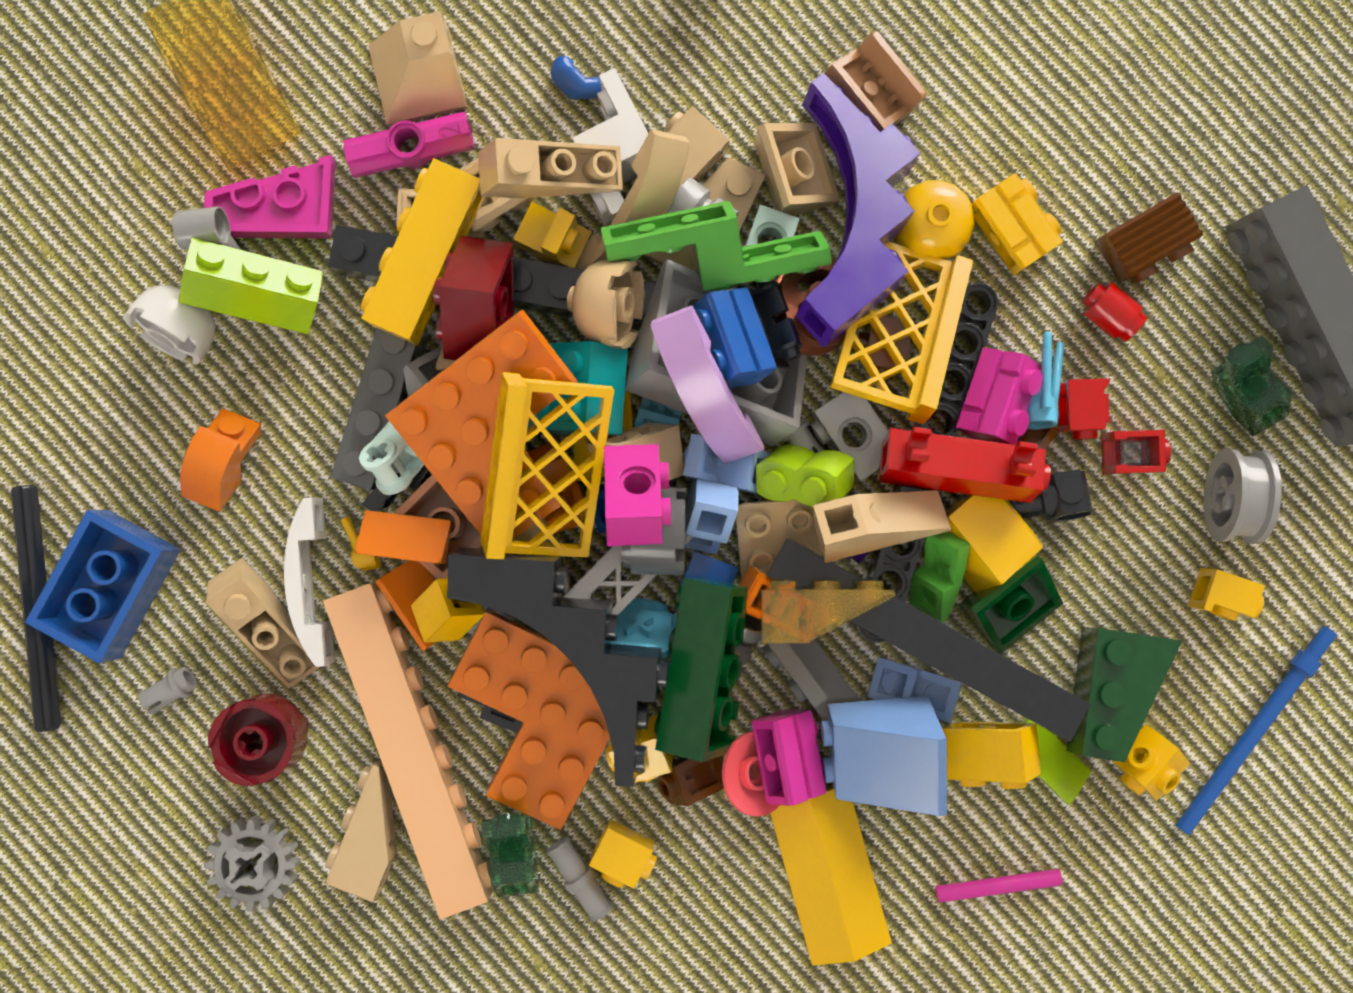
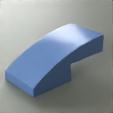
(902, 681)

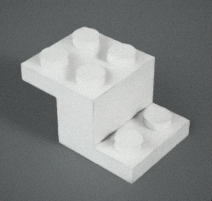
(621, 128)

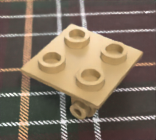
(766, 525)

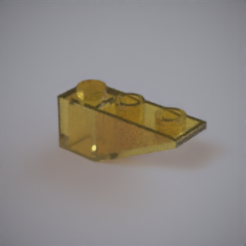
(805, 614)

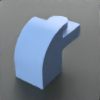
(704, 464)
(710, 514)

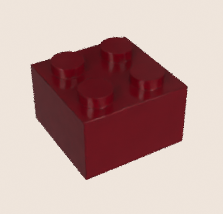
(474, 293)

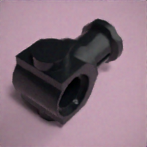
(1062, 501)

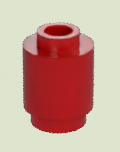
(1113, 311)

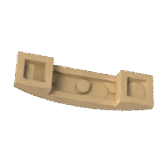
(659, 173)

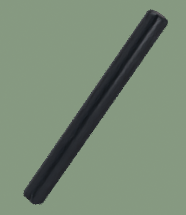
(32, 581)

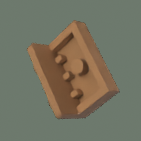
(877, 82)

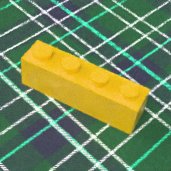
(428, 231)

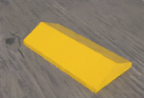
(831, 879)

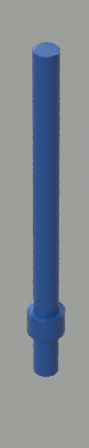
(1302, 665)

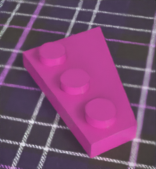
(282, 205)

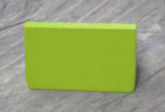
(1059, 768)

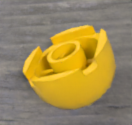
(940, 220)

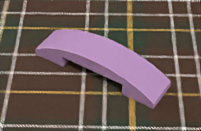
(702, 386)

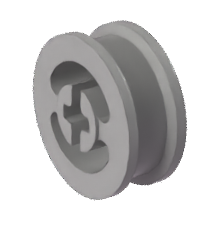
(1242, 496)

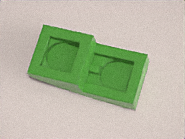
(940, 578)

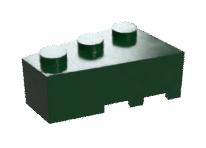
(1120, 680)

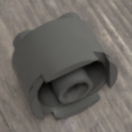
(665, 557)

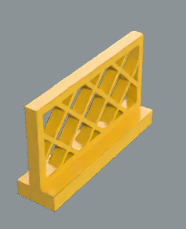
(934, 346)
(507, 462)

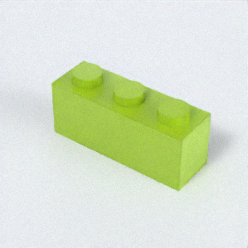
(250, 286)

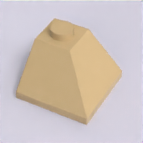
(417, 69)

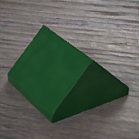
(1015, 607)

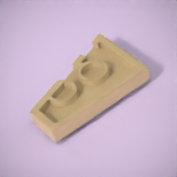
(731, 183)

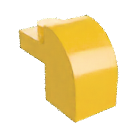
(552, 235)

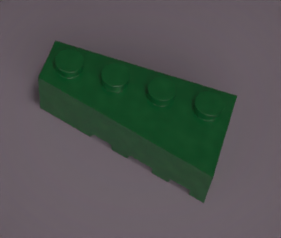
(702, 670)

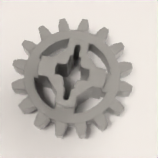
(266, 876)

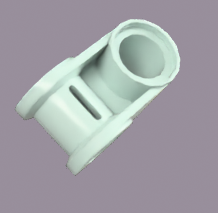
(391, 457)

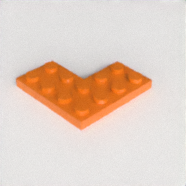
(454, 415)
(558, 712)

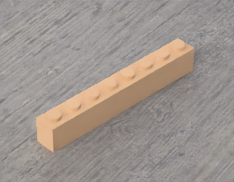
(410, 749)

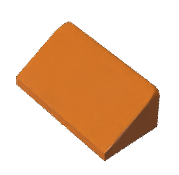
(404, 537)
(401, 590)

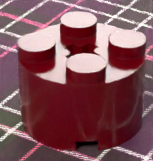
(235, 742)

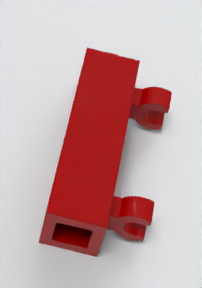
(963, 465)

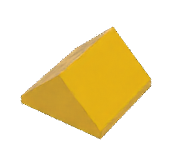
(996, 537)

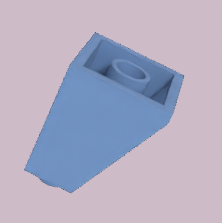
(887, 754)

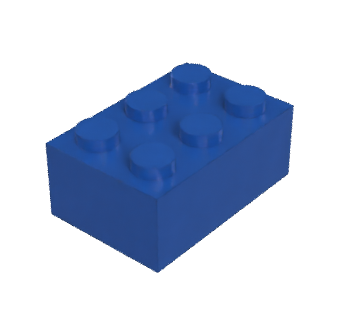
(102, 585)

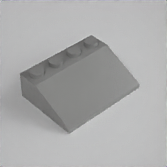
(771, 404)

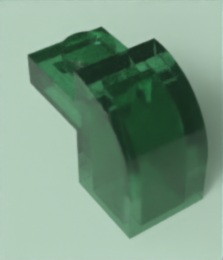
(1250, 389)
(511, 854)

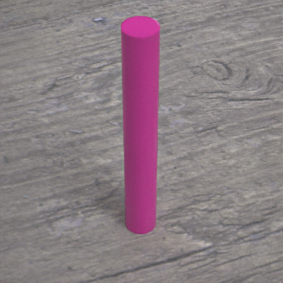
(998, 885)

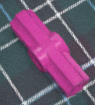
(383, 152)

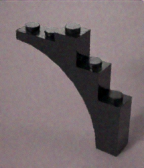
(581, 629)

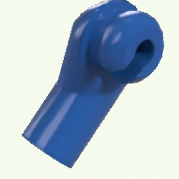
(572, 82)

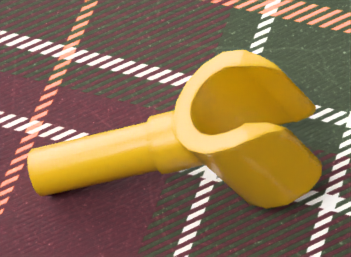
(361, 561)

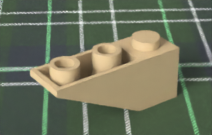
(547, 168)
(877, 521)
(259, 621)
(370, 840)

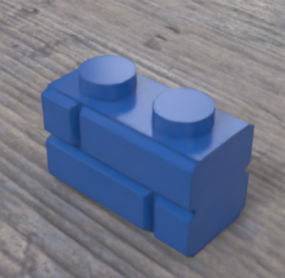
(736, 336)

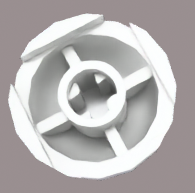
(172, 325)

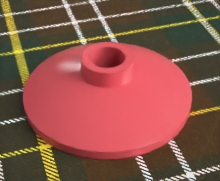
(745, 790)

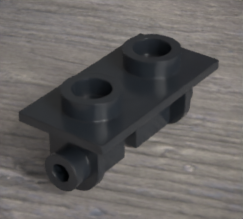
(780, 335)

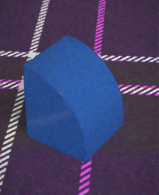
(710, 568)

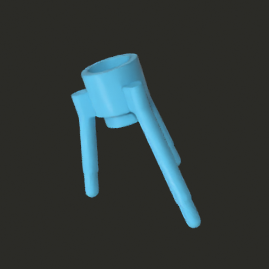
(1043, 406)

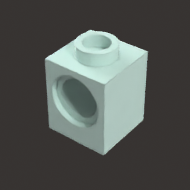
(772, 222)

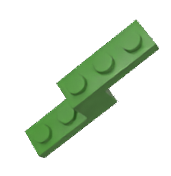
(716, 246)

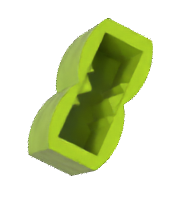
(803, 475)

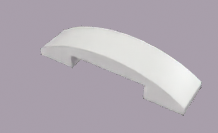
(313, 636)

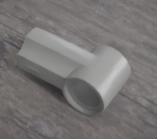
(204, 224)

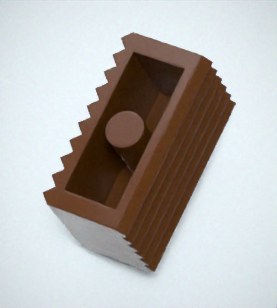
(1148, 238)

